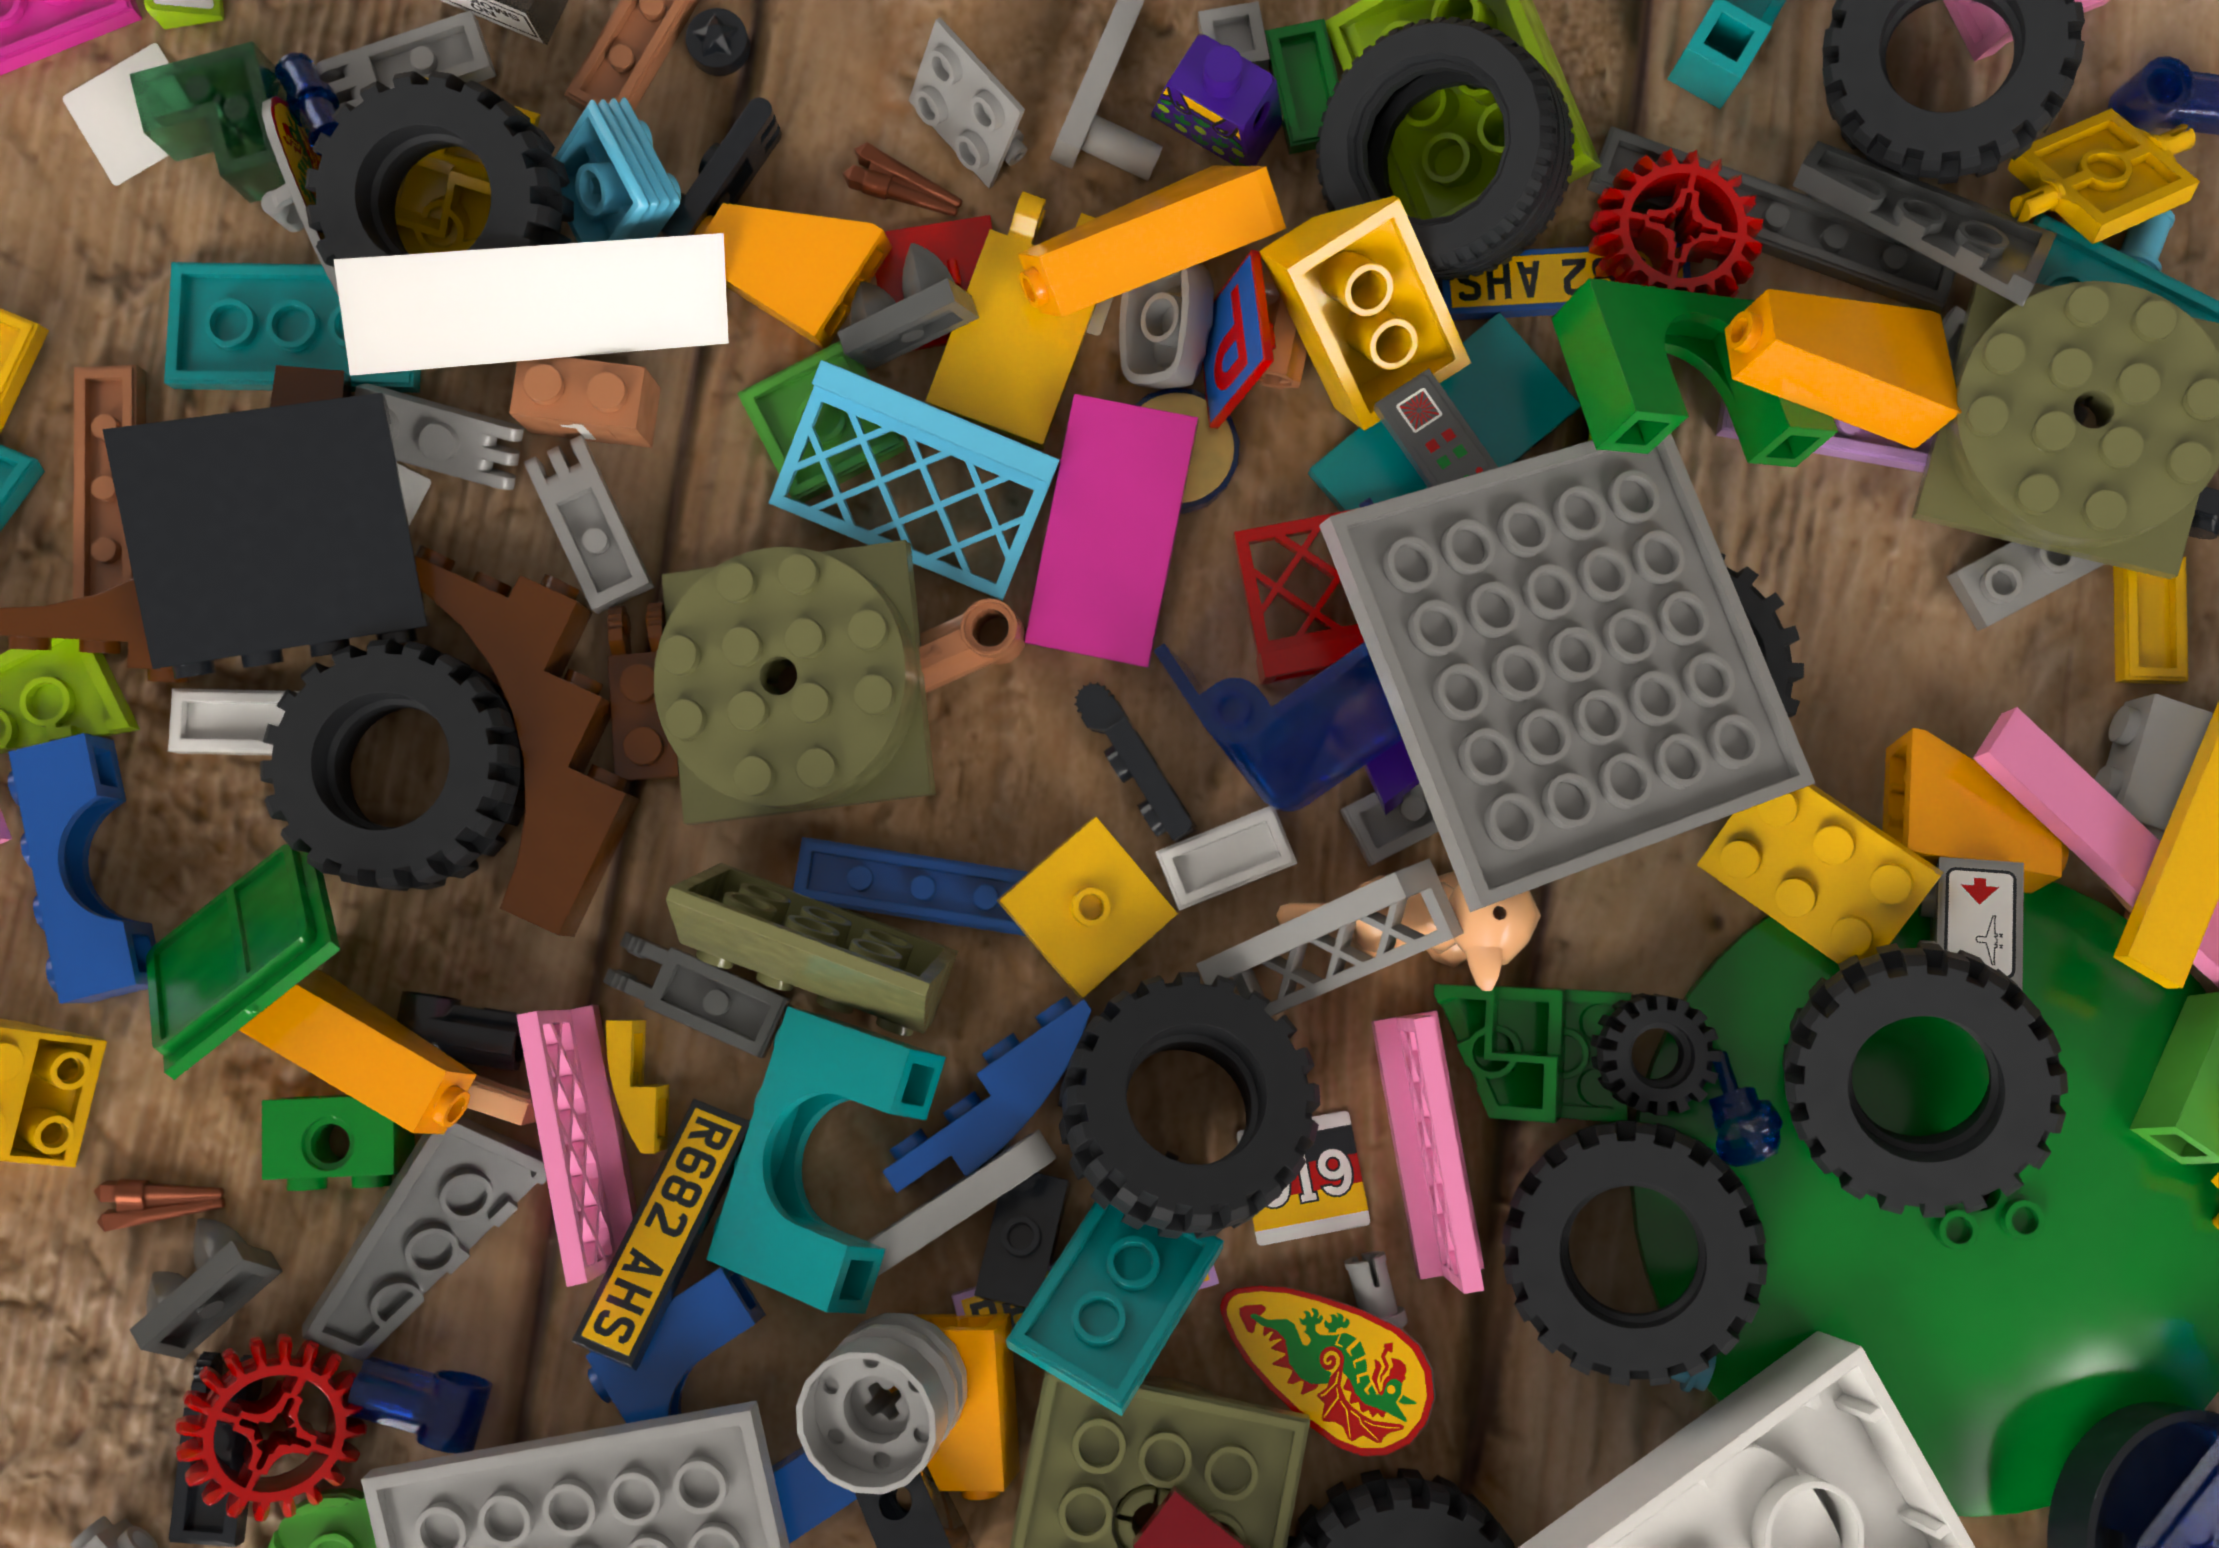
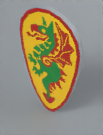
(294, 158)
(1337, 1363)

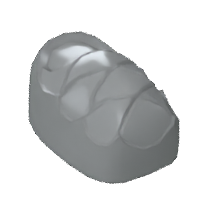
(1166, 329)

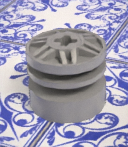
(863, 1431)

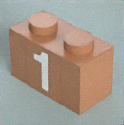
(586, 399)

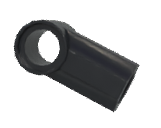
(462, 1031)

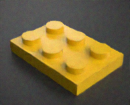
(1821, 872)

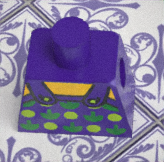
(1218, 99)

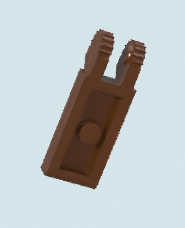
(637, 734)

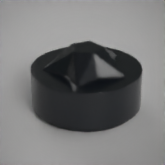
(718, 42)

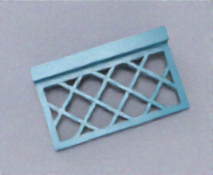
(932, 428)

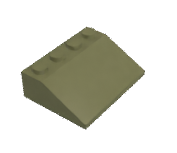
(812, 947)

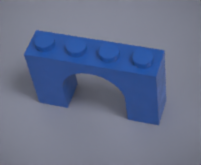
(690, 1330)

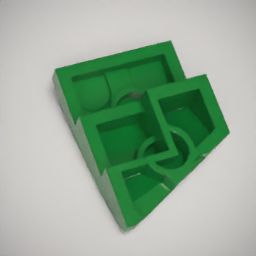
(1533, 1049)

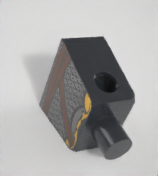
(928, 1524)

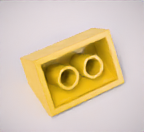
(1364, 304)

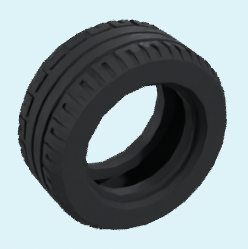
(1405, 71)

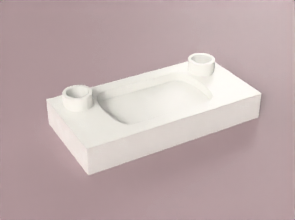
(1782, 1462)

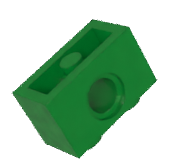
(299, 1147)

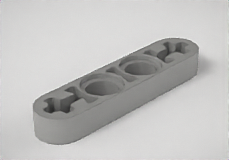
(963, 1199)

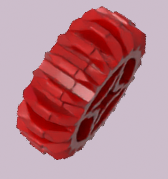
(1723, 239)
(248, 1483)

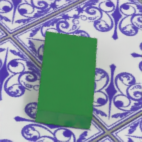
(1305, 79)

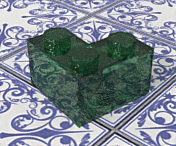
(216, 108)

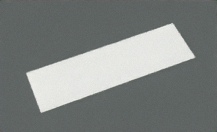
(532, 302)

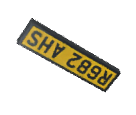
(663, 1236)

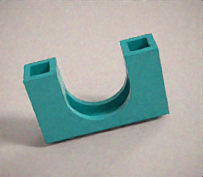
(766, 1218)

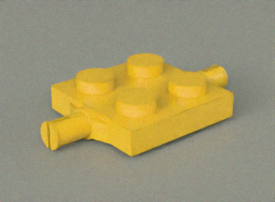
(2104, 175)

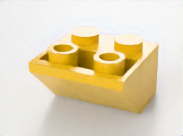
(45, 1092)

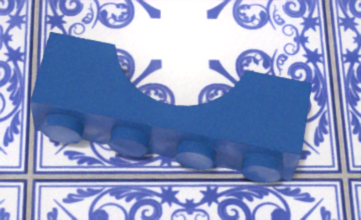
(63, 798)

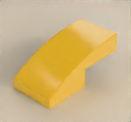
(640, 1104)

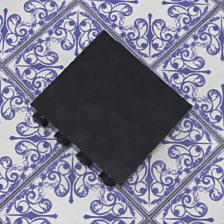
(266, 532)

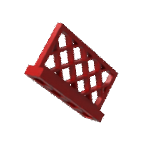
(1302, 653)

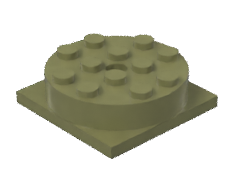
(2038, 477)
(859, 703)
(1098, 1467)

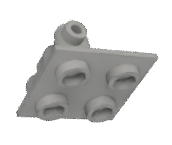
(967, 105)

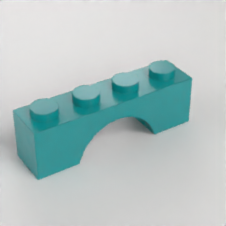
(1724, 47)

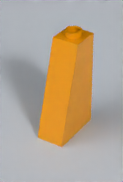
(1151, 238)
(1848, 360)
(364, 1054)

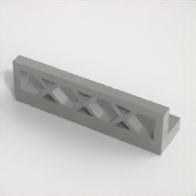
(1342, 915)

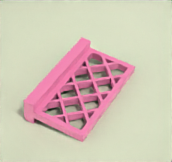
(579, 1136)
(1429, 1149)

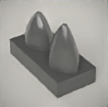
(930, 308)
(189, 1310)

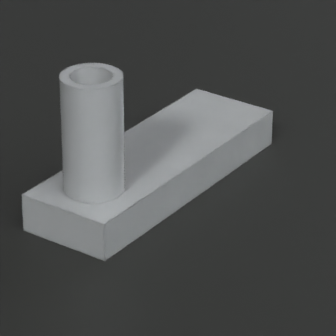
(1092, 133)

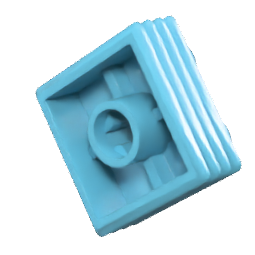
(616, 176)

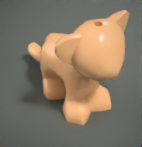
(1489, 934)

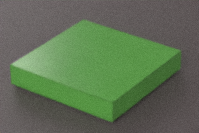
(776, 411)

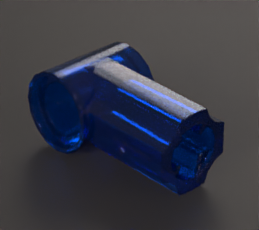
(2169, 95)
(438, 1407)

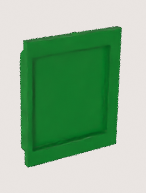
(237, 957)

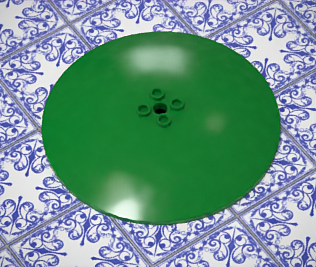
(1995, 1322)

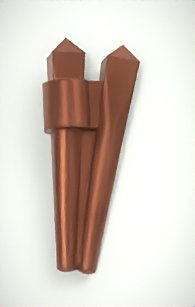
(895, 181)
(149, 1202)

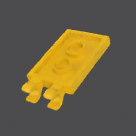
(1012, 360)

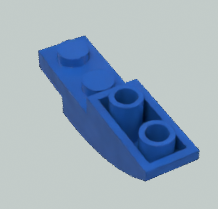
(1018, 1084)

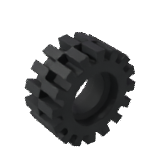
(1693, 1062)

